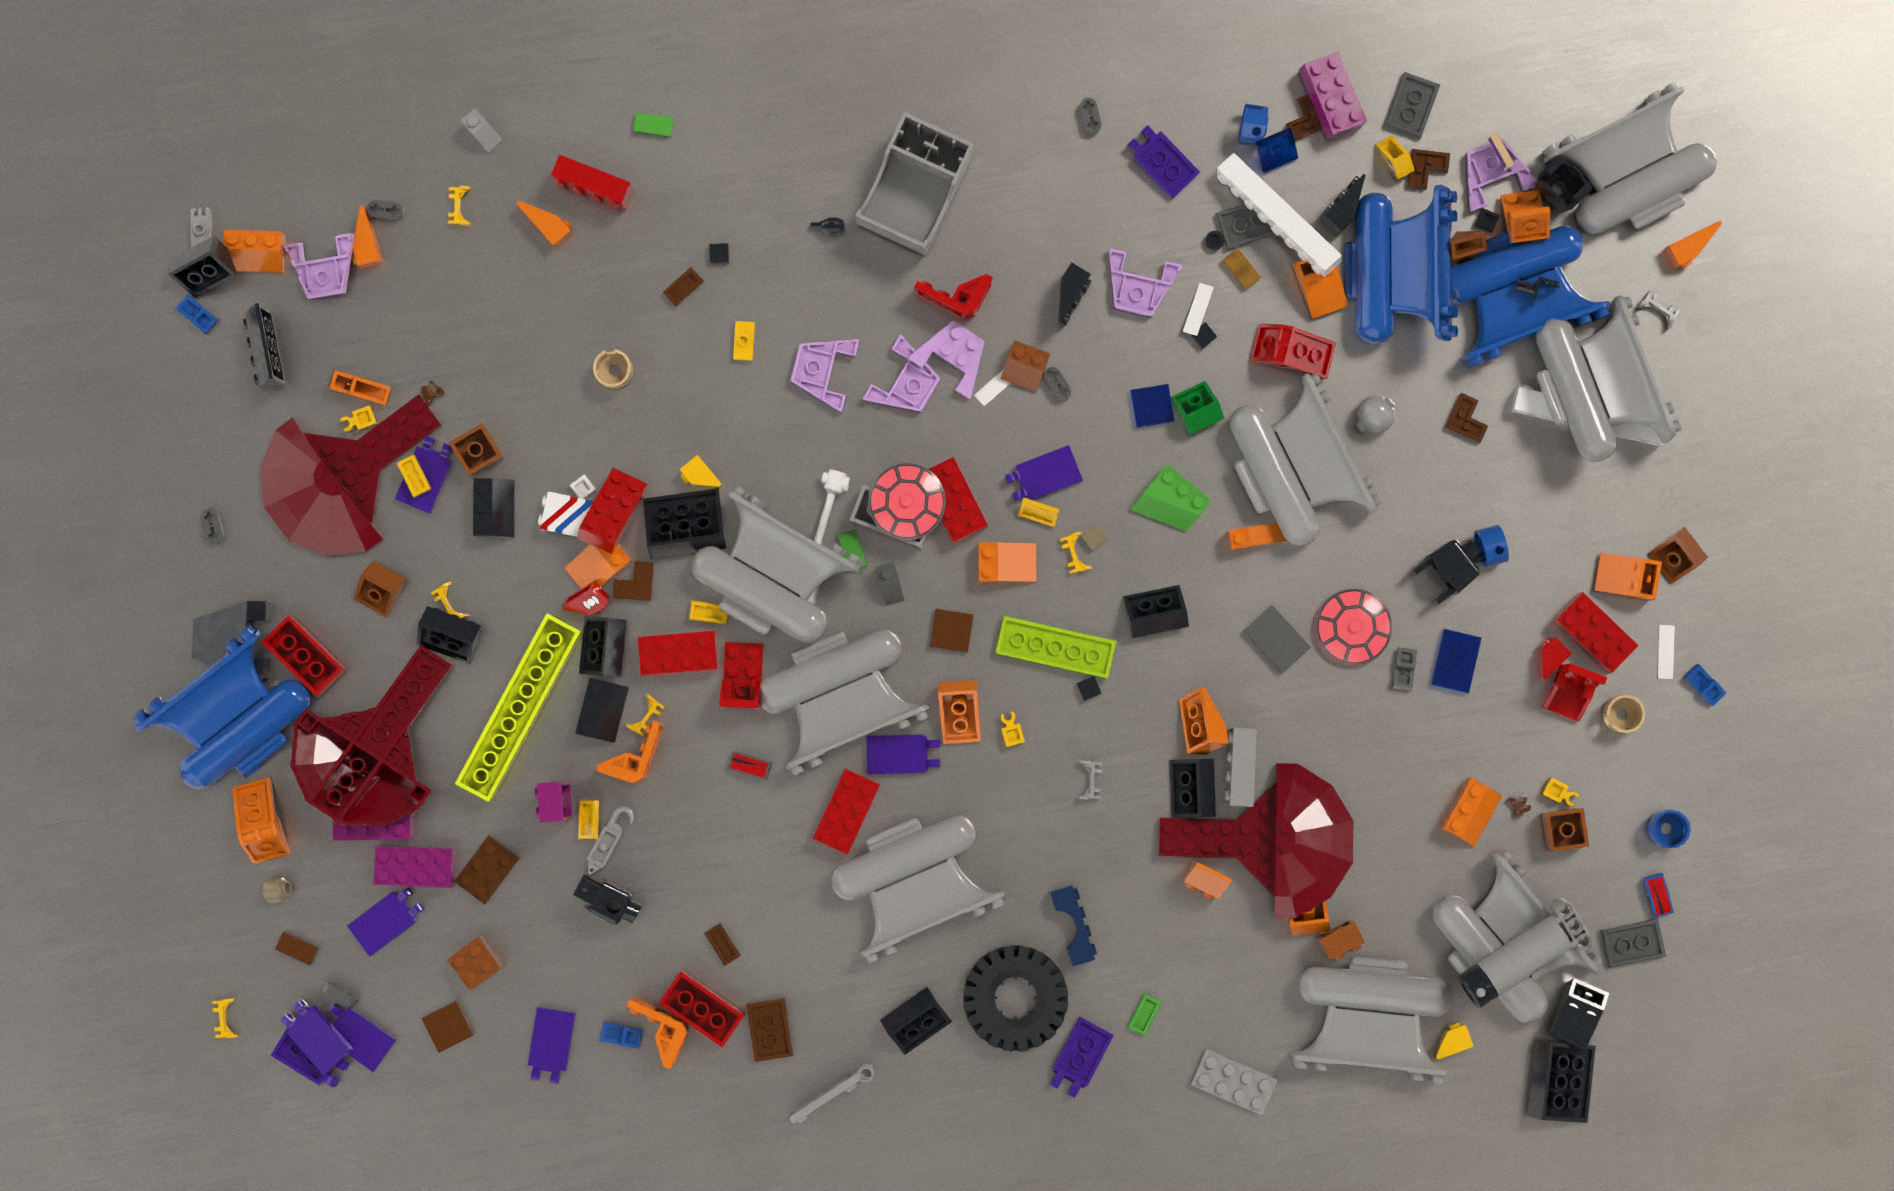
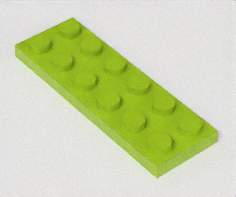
(1055, 647)

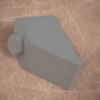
(481, 130)

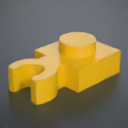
(361, 418)
(1012, 733)
(1557, 791)

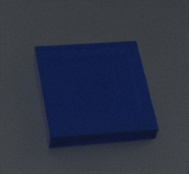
(1276, 150)
(1152, 405)

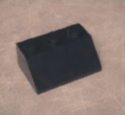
(203, 267)
(493, 507)
(1156, 611)
(448, 634)
(602, 646)
(602, 710)
(1192, 788)
(915, 1021)

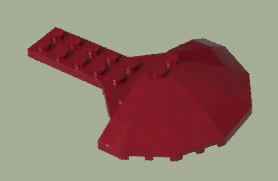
(327, 486)
(362, 762)
(1290, 840)

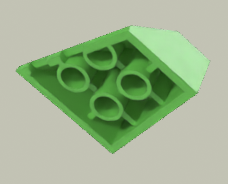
(1172, 500)

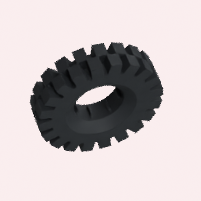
(1023, 1032)

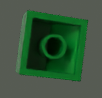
(1198, 407)

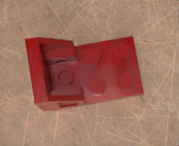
(972, 291)
(1293, 349)
(742, 675)
(1572, 691)

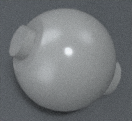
(1375, 414)

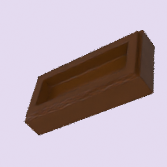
(683, 286)
(722, 944)
(296, 948)

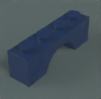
(1080, 948)

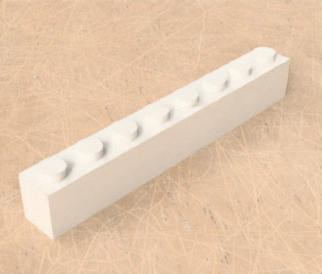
(1278, 215)
(1534, 404)

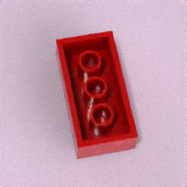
(592, 182)
(612, 510)
(961, 513)
(1595, 632)
(678, 653)
(304, 656)
(846, 811)
(702, 1008)

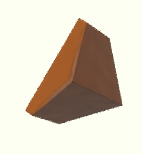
(1466, 245)

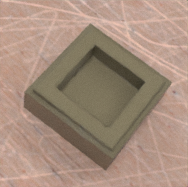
(1094, 537)

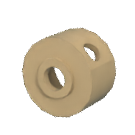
(605, 361)
(1633, 708)

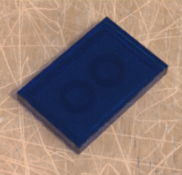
(1456, 661)

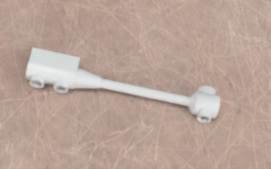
(835, 484)

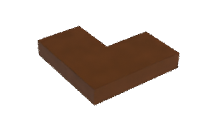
(1309, 123)
(1423, 163)
(1461, 421)
(640, 587)

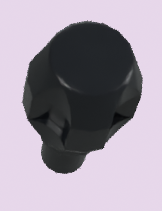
(831, 226)

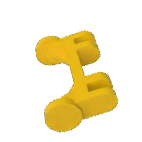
(459, 192)
(1071, 543)
(442, 591)
(641, 724)
(222, 1006)

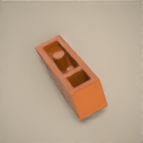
(549, 224)
(365, 243)
(1685, 250)
(1254, 536)

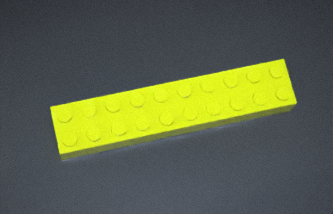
(519, 708)

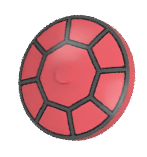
(906, 501)
(1353, 627)

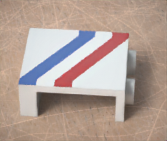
(563, 513)

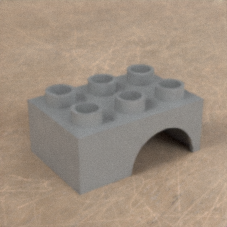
(915, 183)

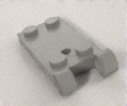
(848, 1083)

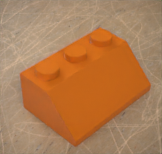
(256, 250)
(1471, 811)

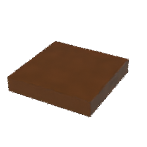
(951, 630)
(447, 1026)

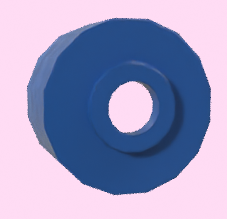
(1253, 123)
(1492, 545)
(1679, 828)

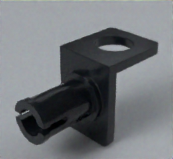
(1532, 289)

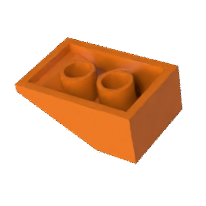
(1007, 562)
(597, 565)
(959, 711)
(1202, 723)
(1206, 880)
(1312, 921)

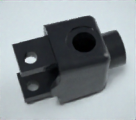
(1570, 177)
(1453, 565)
(600, 894)

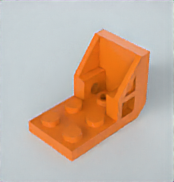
(1525, 216)
(621, 766)
(257, 823)
(668, 1043)

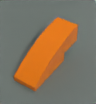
(359, 387)

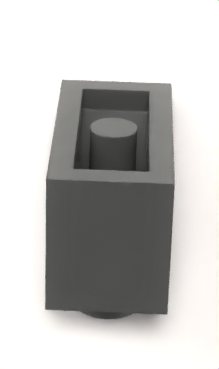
(889, 583)

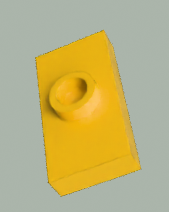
(744, 340)
(414, 475)
(1038, 512)
(707, 613)
(588, 819)

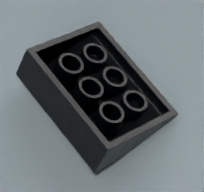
(264, 347)
(683, 523)
(1561, 1081)

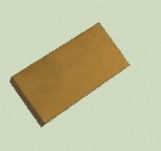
(1241, 268)

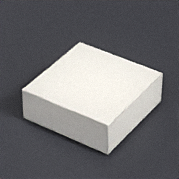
(582, 487)

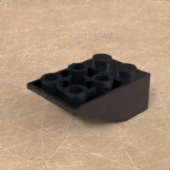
(1340, 215)
(1072, 285)
(1578, 1013)

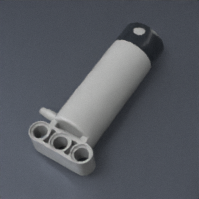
(1526, 954)

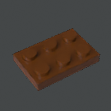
(487, 869)
(769, 1029)

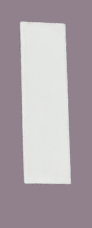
(1198, 309)
(991, 389)
(1666, 651)

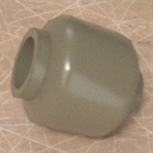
(276, 889)

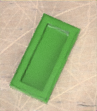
(653, 124)
(850, 542)
(1144, 1014)

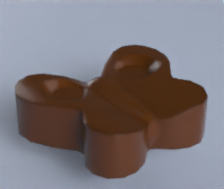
(430, 391)
(1520, 805)

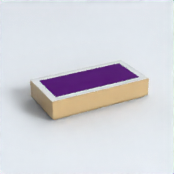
(1500, 151)

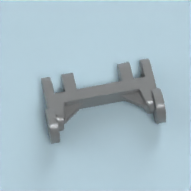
(1648, 302)
(1089, 793)

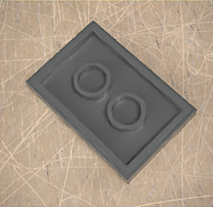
(1412, 105)
(1242, 226)
(1277, 639)
(1633, 943)

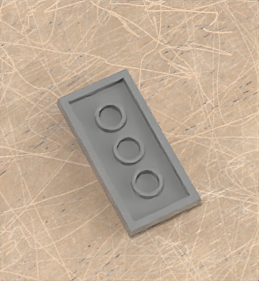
(1234, 1082)

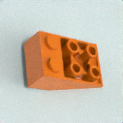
(1321, 293)
(1628, 576)

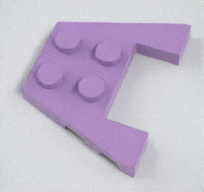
(1485, 169)
(325, 275)
(1137, 292)
(956, 347)
(815, 365)
(912, 386)

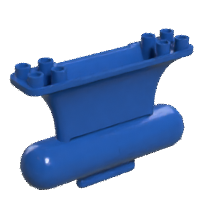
(1401, 266)
(1508, 314)
(228, 715)

